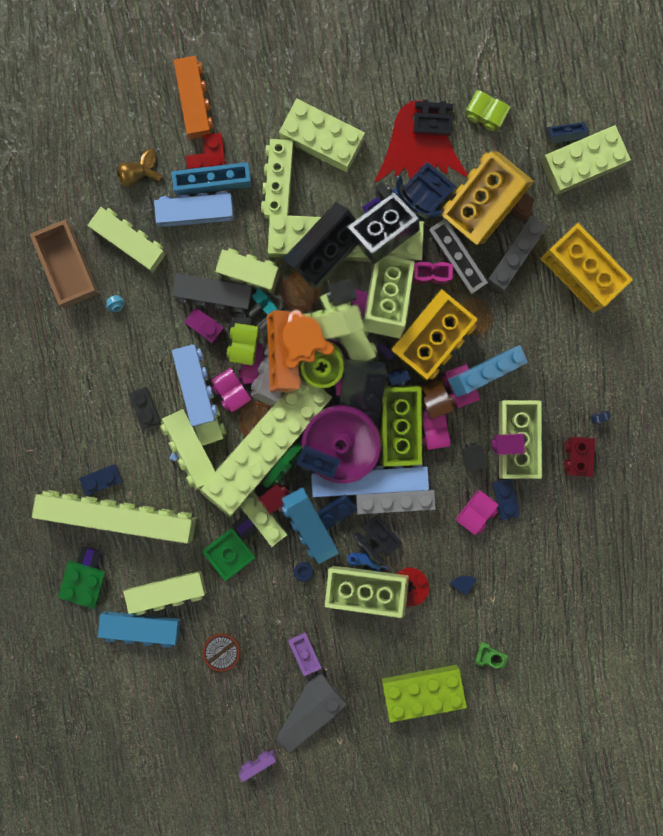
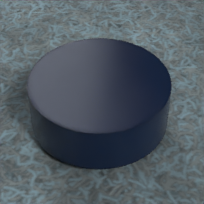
(600, 417)
(303, 571)

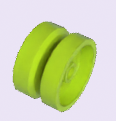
(326, 375)

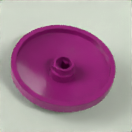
(347, 436)

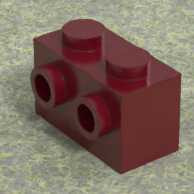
(579, 456)
(273, 500)

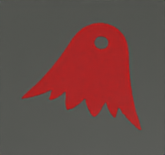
(416, 150)

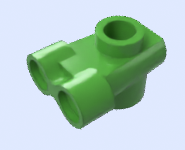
(486, 654)

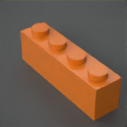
(192, 97)
(280, 375)

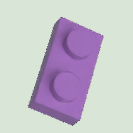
(304, 653)
(251, 768)

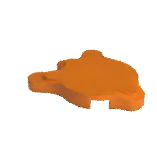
(303, 338)

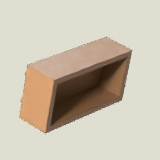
(64, 264)

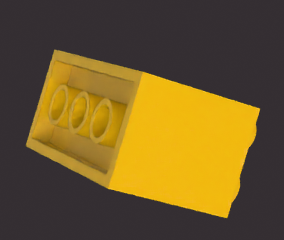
(499, 197)
(586, 268)
(432, 323)

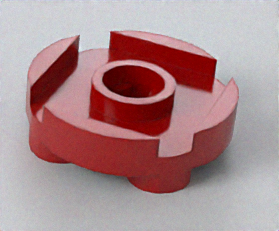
(421, 585)

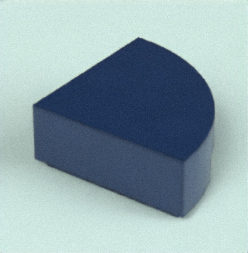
(463, 583)

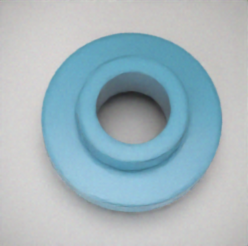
(115, 303)

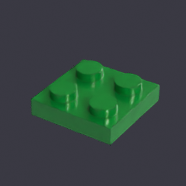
(283, 465)
(228, 554)
(81, 584)

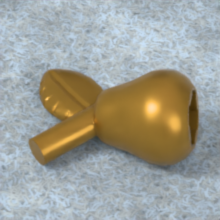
(131, 173)

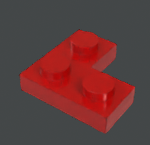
(213, 153)

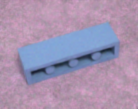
(194, 210)
(194, 385)

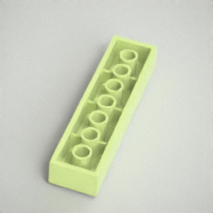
(288, 230)
(264, 447)
(113, 517)

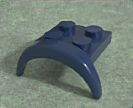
(425, 191)

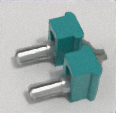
(264, 301)

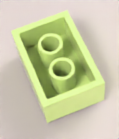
(247, 271)

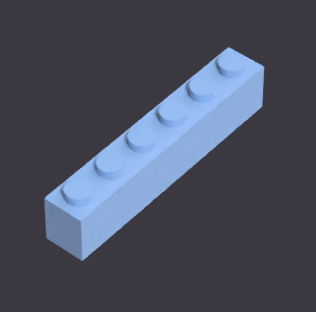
(377, 481)

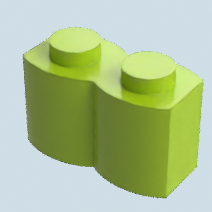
(487, 111)
(243, 344)

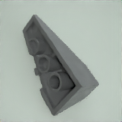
(313, 709)

